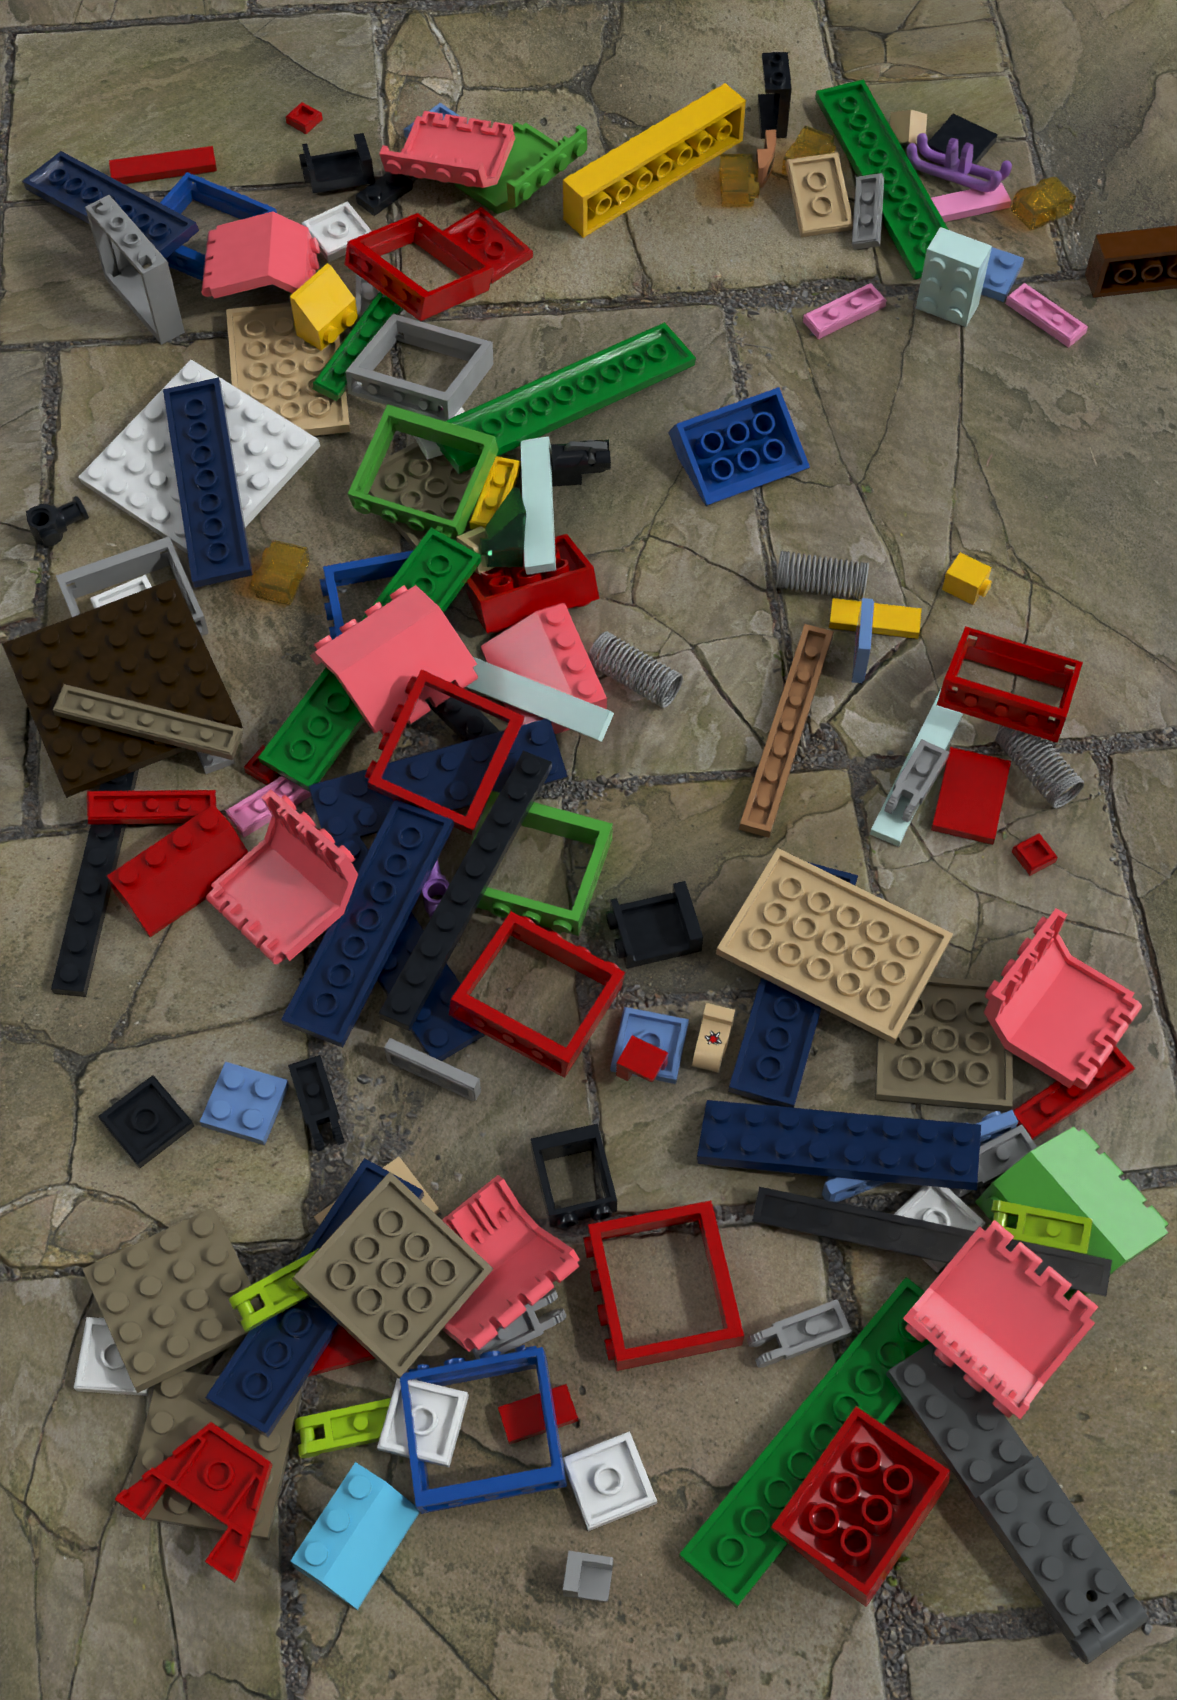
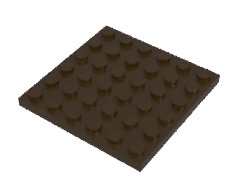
(127, 649)

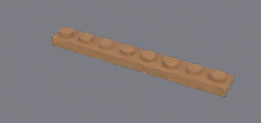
(786, 731)

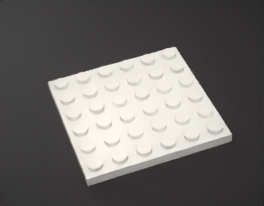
(139, 466)

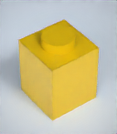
(967, 579)

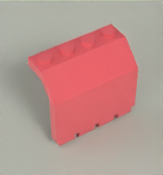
(452, 150)
(258, 254)
(388, 648)
(287, 884)
(1058, 1008)
(522, 1261)
(1001, 1318)

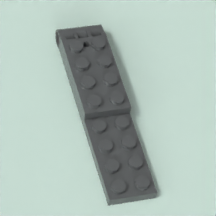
(1021, 1505)

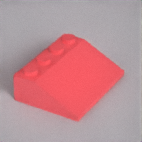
(548, 652)

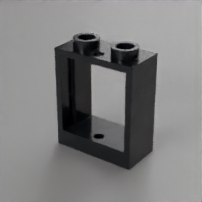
(566, 1144)

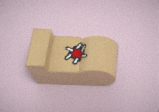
(713, 1037)

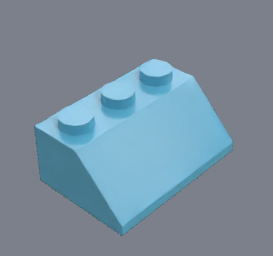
(355, 1536)

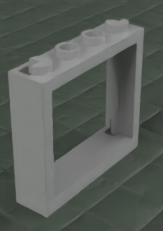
(148, 294)
(410, 395)
(126, 567)

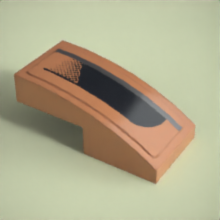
(765, 157)

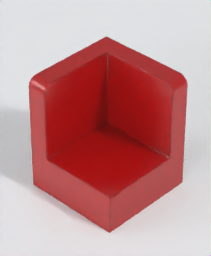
(641, 1059)

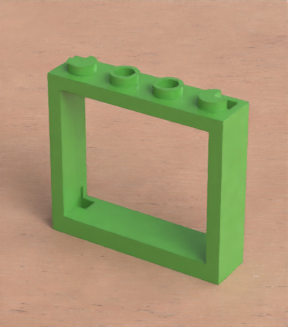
(434, 430)
(565, 825)

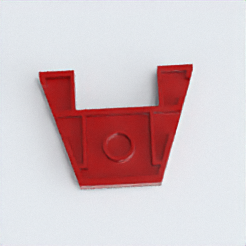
(218, 1478)

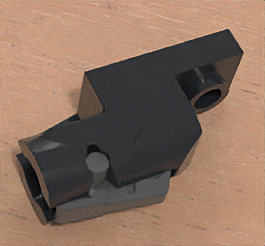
(578, 458)

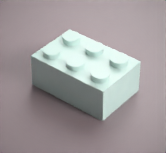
(953, 276)

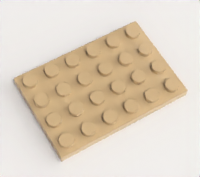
(281, 368)
(835, 945)

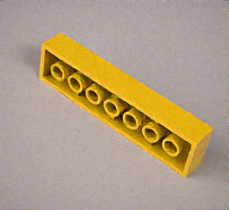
(653, 160)

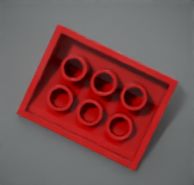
(510, 595)
(861, 1505)

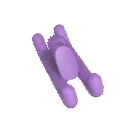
(954, 168)

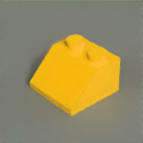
(323, 308)

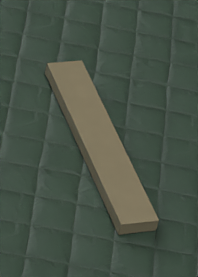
(148, 722)

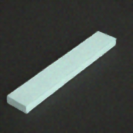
(538, 503)
(541, 700)
(937, 730)

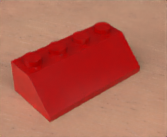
(177, 870)

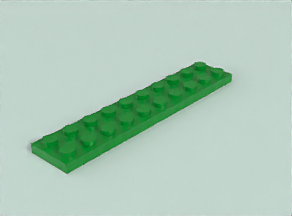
(874, 149)
(573, 392)
(326, 714)
(737, 1538)

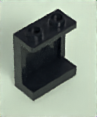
(775, 105)
(339, 168)
(655, 927)

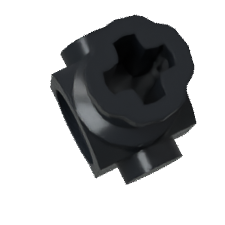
(50, 523)

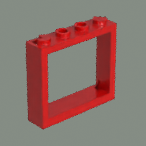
(365, 260)
(1001, 706)
(401, 717)
(515, 1034)
(648, 1354)

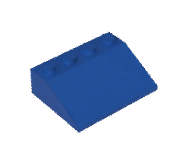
(739, 446)

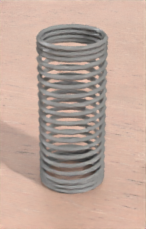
(788, 573)
(652, 676)
(1005, 739)

